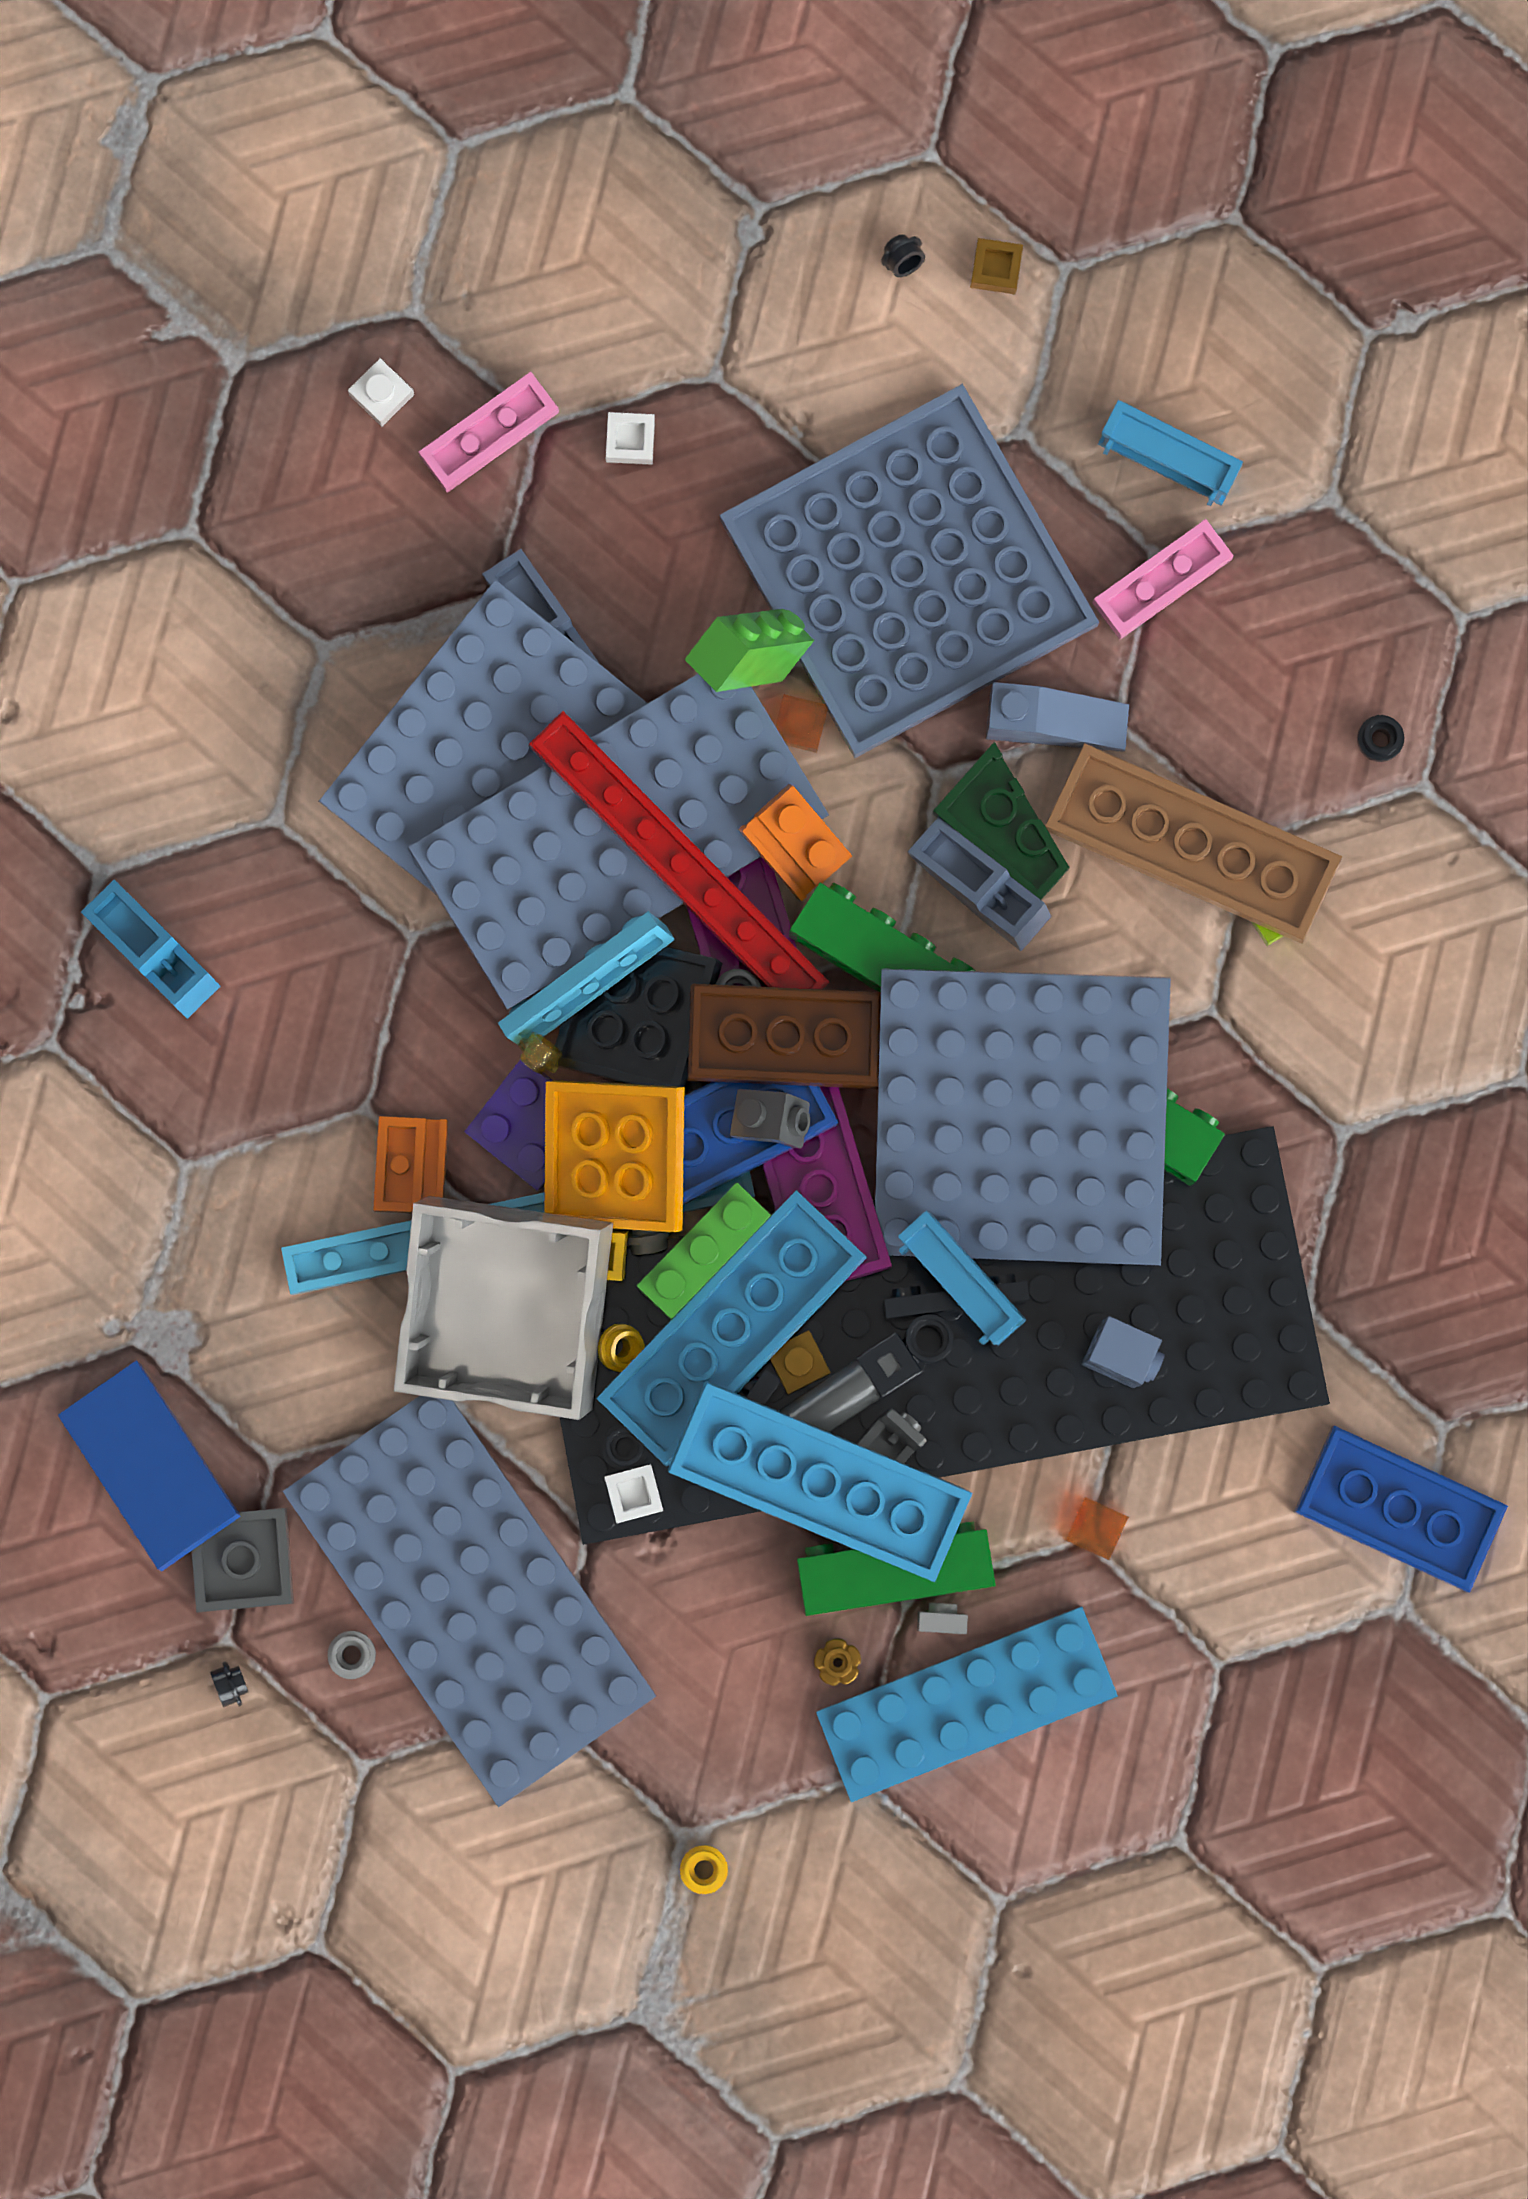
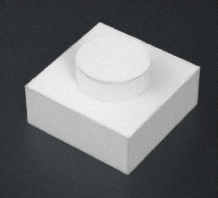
(381, 392)
(630, 438)
(633, 1493)

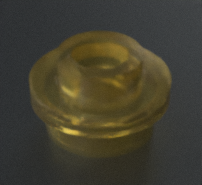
(539, 1053)

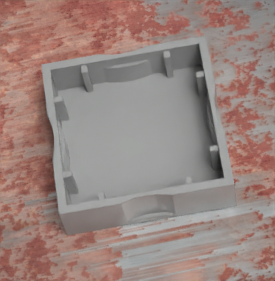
(503, 1306)

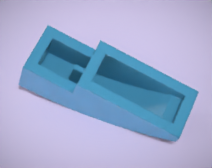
(150, 948)

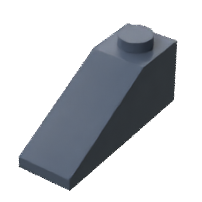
(1055, 718)

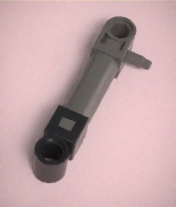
(869, 1377)

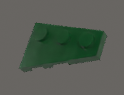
(998, 819)

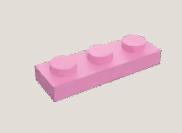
(488, 432)
(1162, 579)

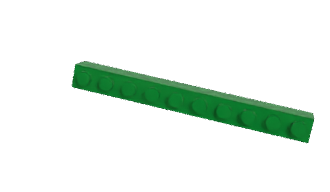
(867, 943)

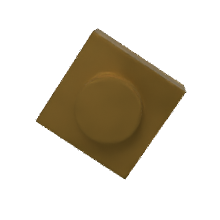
(996, 266)
(799, 1362)

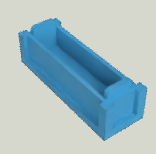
(1170, 452)
(961, 1278)

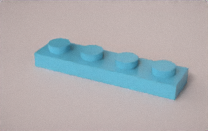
(588, 979)

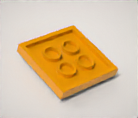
(615, 1153)

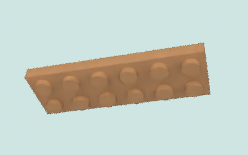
(1193, 843)

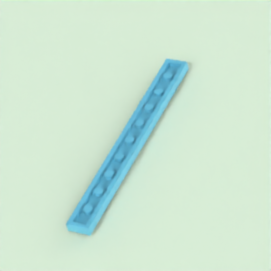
(385, 1248)

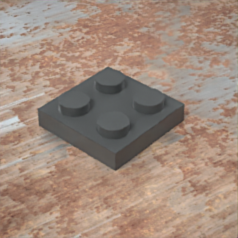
(245, 1564)

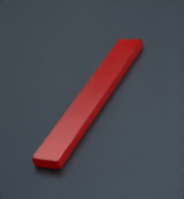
(673, 857)

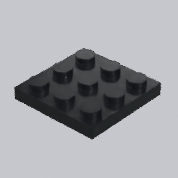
(639, 1024)

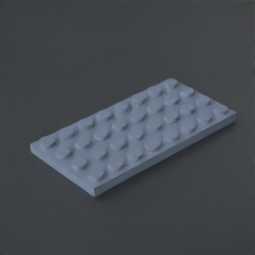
(546, 880)
(469, 1595)

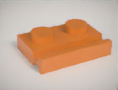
(795, 842)
(409, 1162)

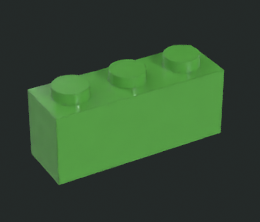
(749, 649)
(703, 1251)

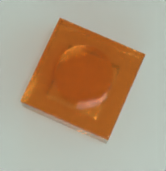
(801, 722)
(1096, 1528)

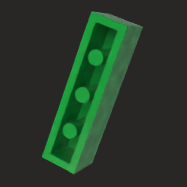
(858, 1580)

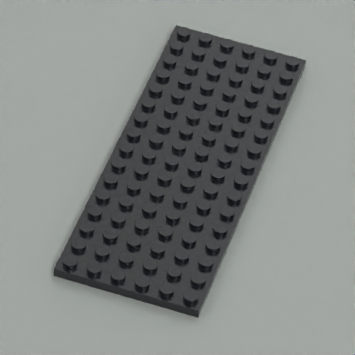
(1221, 1302)

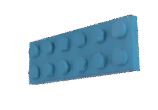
(733, 1323)
(819, 1481)
(966, 1704)

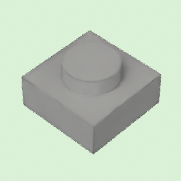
(942, 1619)

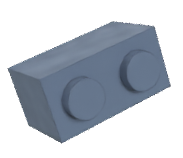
(1124, 1353)

